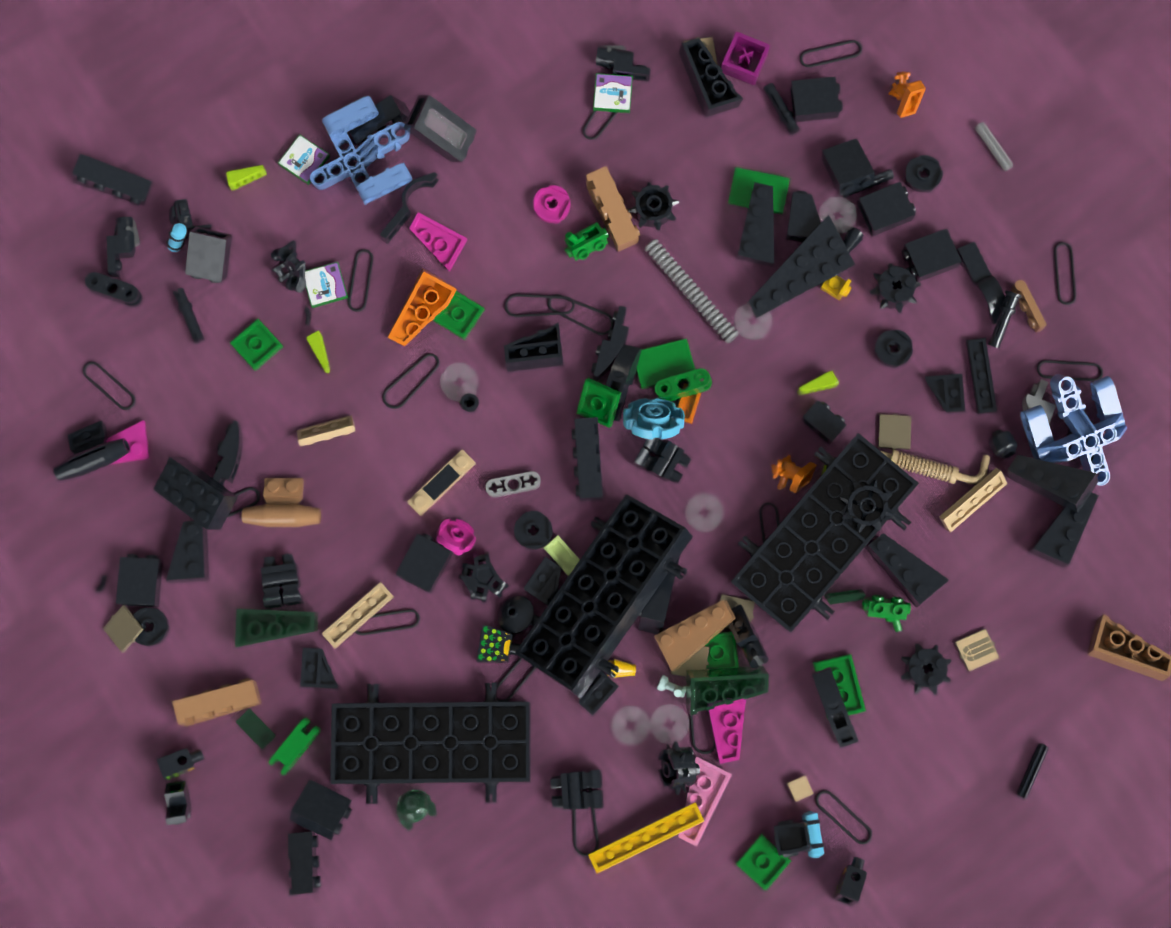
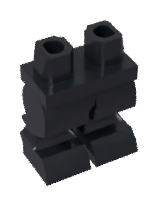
(664, 462)
(281, 577)
(572, 790)

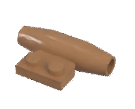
(282, 506)

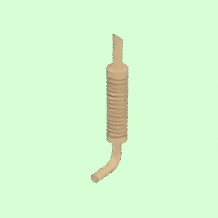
(936, 469)

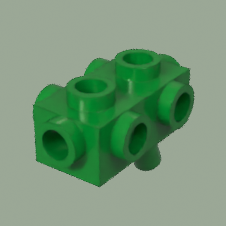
(585, 241)
(891, 609)

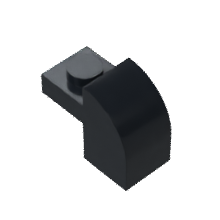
(178, 803)

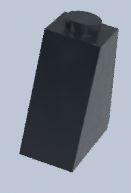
(802, 216)

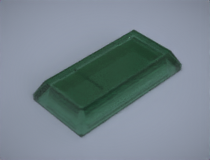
(845, 596)
(255, 728)

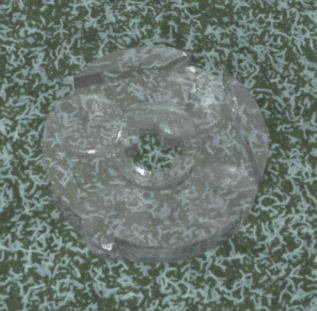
(846, 209)
(750, 331)
(450, 375)
(713, 518)
(635, 715)
(678, 730)

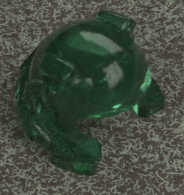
(414, 807)

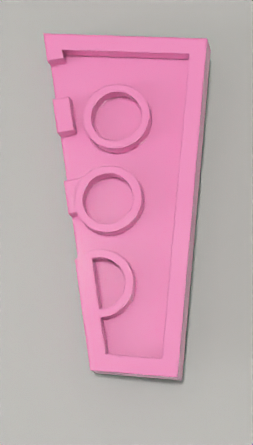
(706, 793)

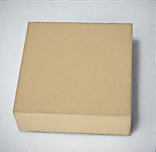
(800, 788)

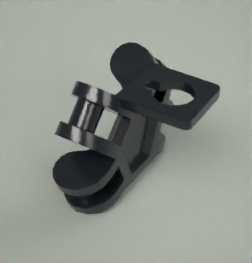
(295, 267)
(483, 577)

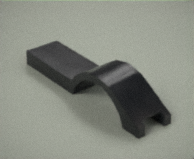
(404, 214)
(982, 278)

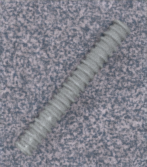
(693, 293)

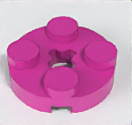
(554, 214)
(447, 532)

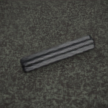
(879, 178)
(1032, 771)

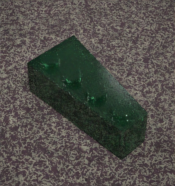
(265, 625)
(722, 686)

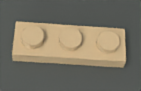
(326, 430)

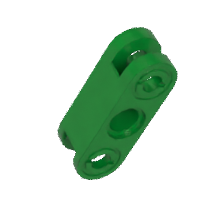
(694, 386)
(294, 746)

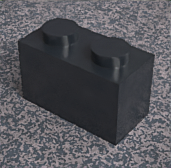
(824, 422)

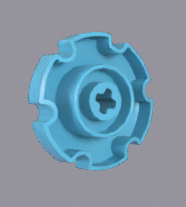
(653, 418)

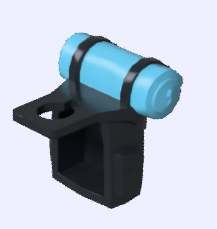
(182, 225)
(799, 836)

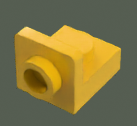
(837, 287)

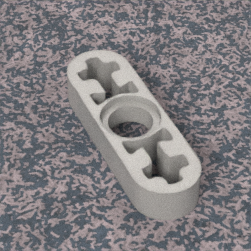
(528, 487)

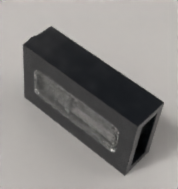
(440, 128)

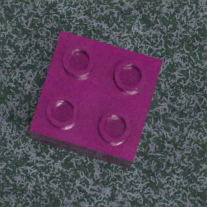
(745, 58)

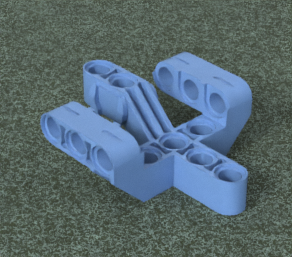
(337, 126)
(1111, 420)

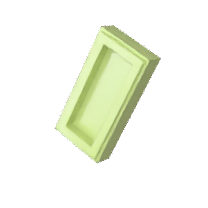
(562, 554)

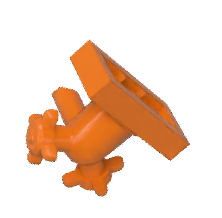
(909, 93)
(789, 470)

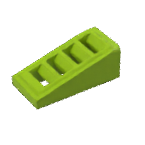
(243, 176)
(317, 344)
(823, 382)

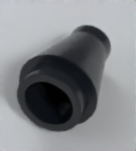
(853, 239)
(469, 399)

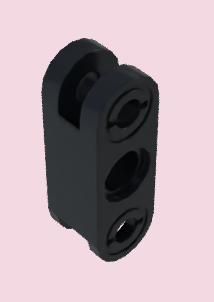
(125, 294)

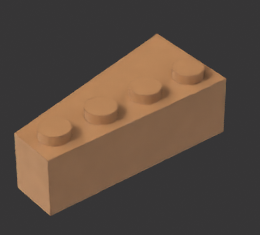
(611, 209)
(689, 636)
(1122, 648)
(216, 703)

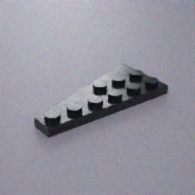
(812, 263)

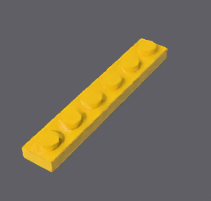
(646, 838)

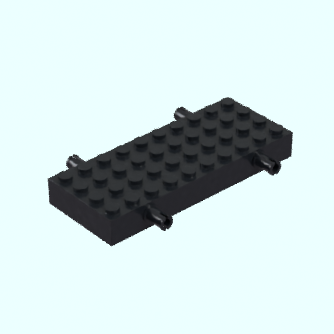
(814, 541)
(604, 595)
(431, 743)

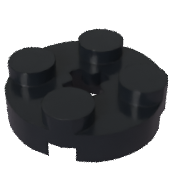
(925, 184)
(891, 338)
(540, 522)
(160, 629)

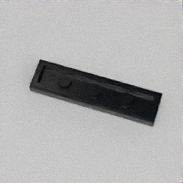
(981, 376)

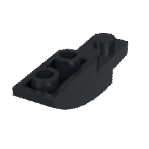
(609, 350)
(623, 374)
(231, 451)
(835, 707)

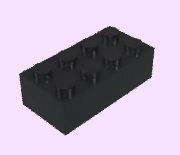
(195, 493)

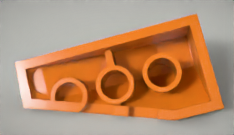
(423, 304)

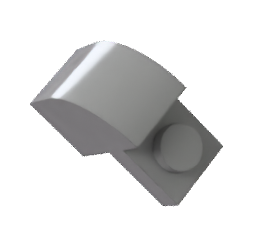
(1036, 399)

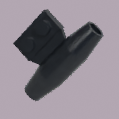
(90, 452)

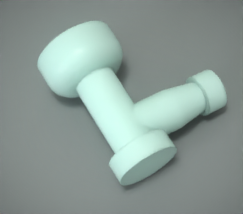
(665, 684)

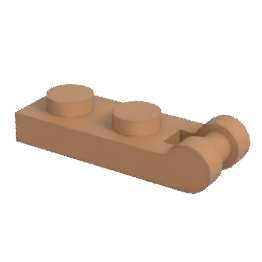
(1029, 306)

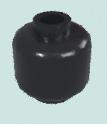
(1003, 444)

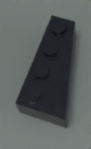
(111, 180)
(758, 231)
(1054, 481)
(909, 572)

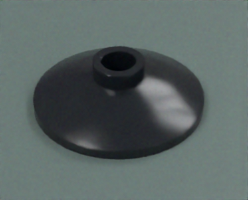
(520, 619)

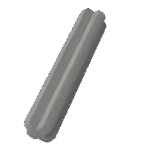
(994, 146)

